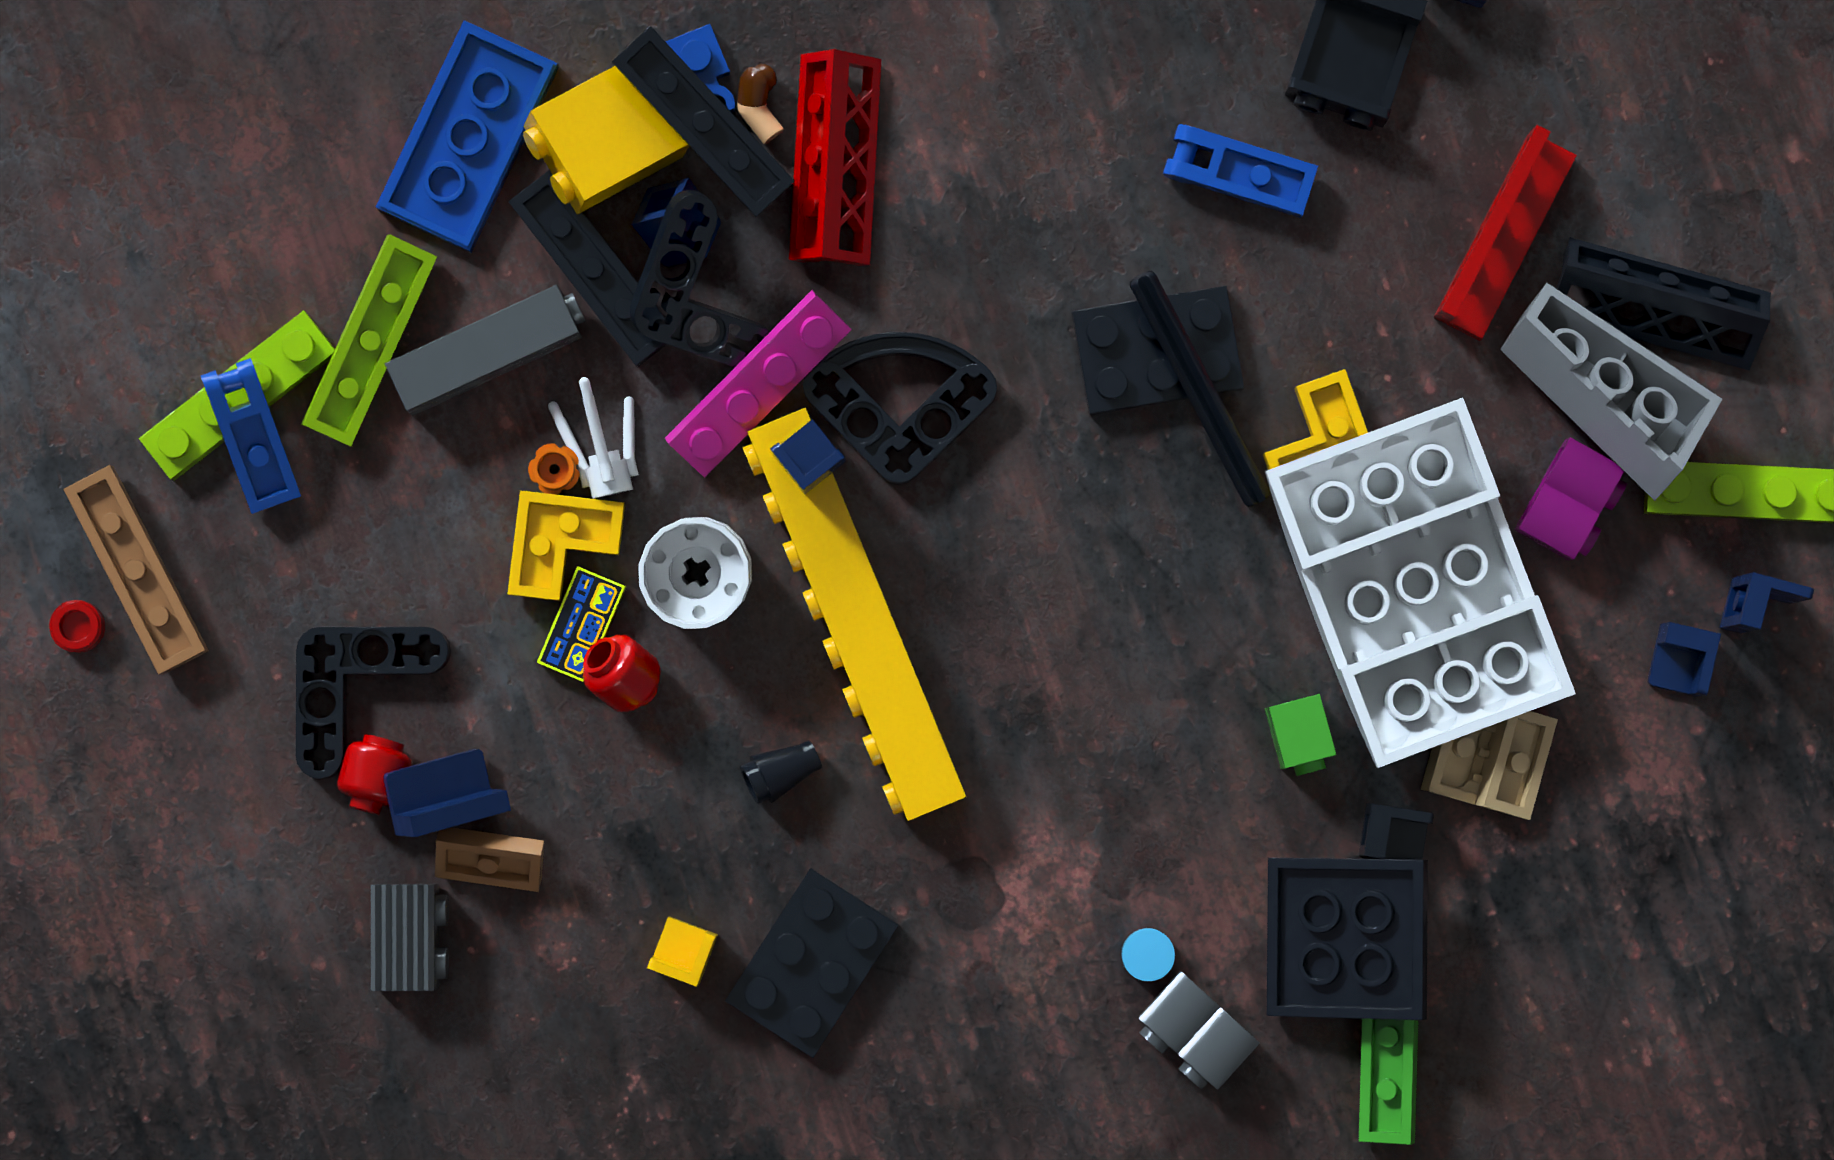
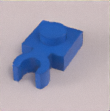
(704, 57)

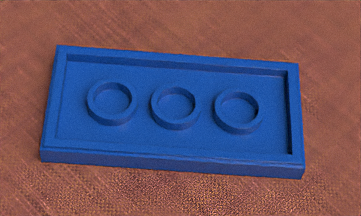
(467, 136)

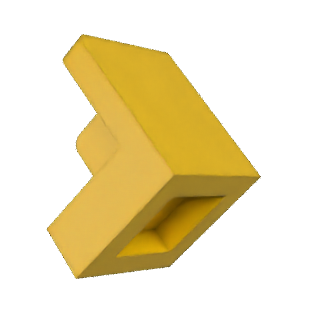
(683, 951)

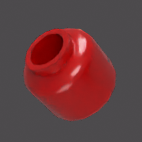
(621, 673)
(365, 769)

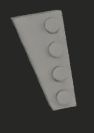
(1612, 388)

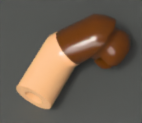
(752, 102)

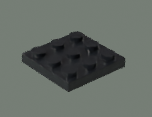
(1347, 938)

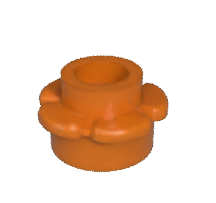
(540, 468)

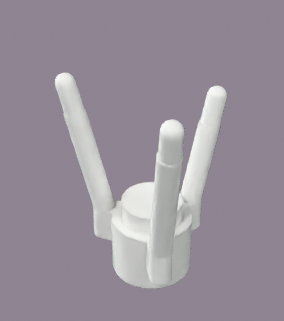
(607, 471)

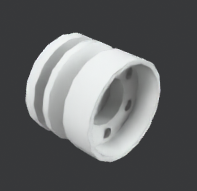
(692, 603)

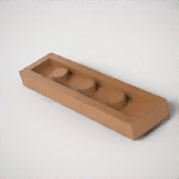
(135, 570)

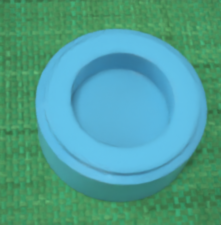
(1148, 954)

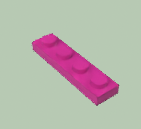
(757, 384)

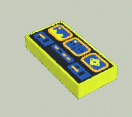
(581, 621)

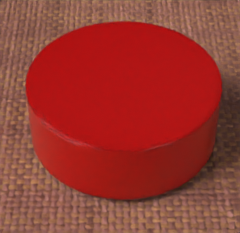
(77, 626)

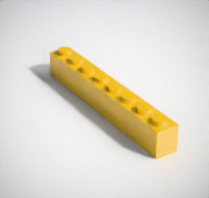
(860, 628)

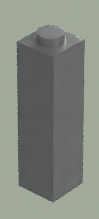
(486, 349)

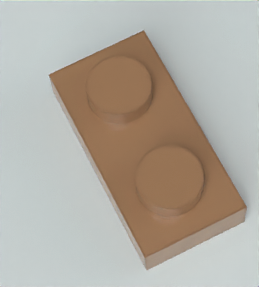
(489, 859)

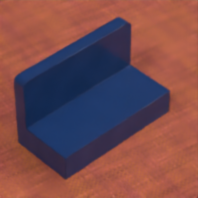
(1750, 596)
(442, 794)

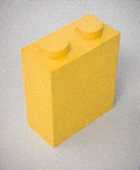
(600, 139)

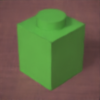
(1301, 734)

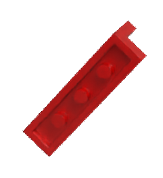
(826, 155)
(1505, 234)

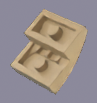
(1494, 765)

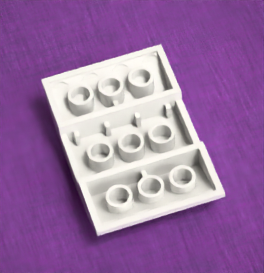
(1417, 583)

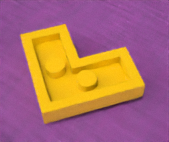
(1329, 414)
(548, 528)

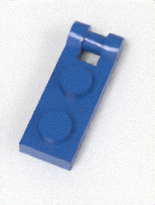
(1242, 171)
(251, 438)

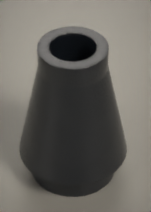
(778, 771)

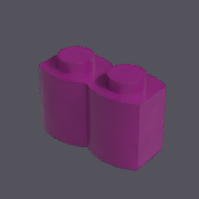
(1570, 500)

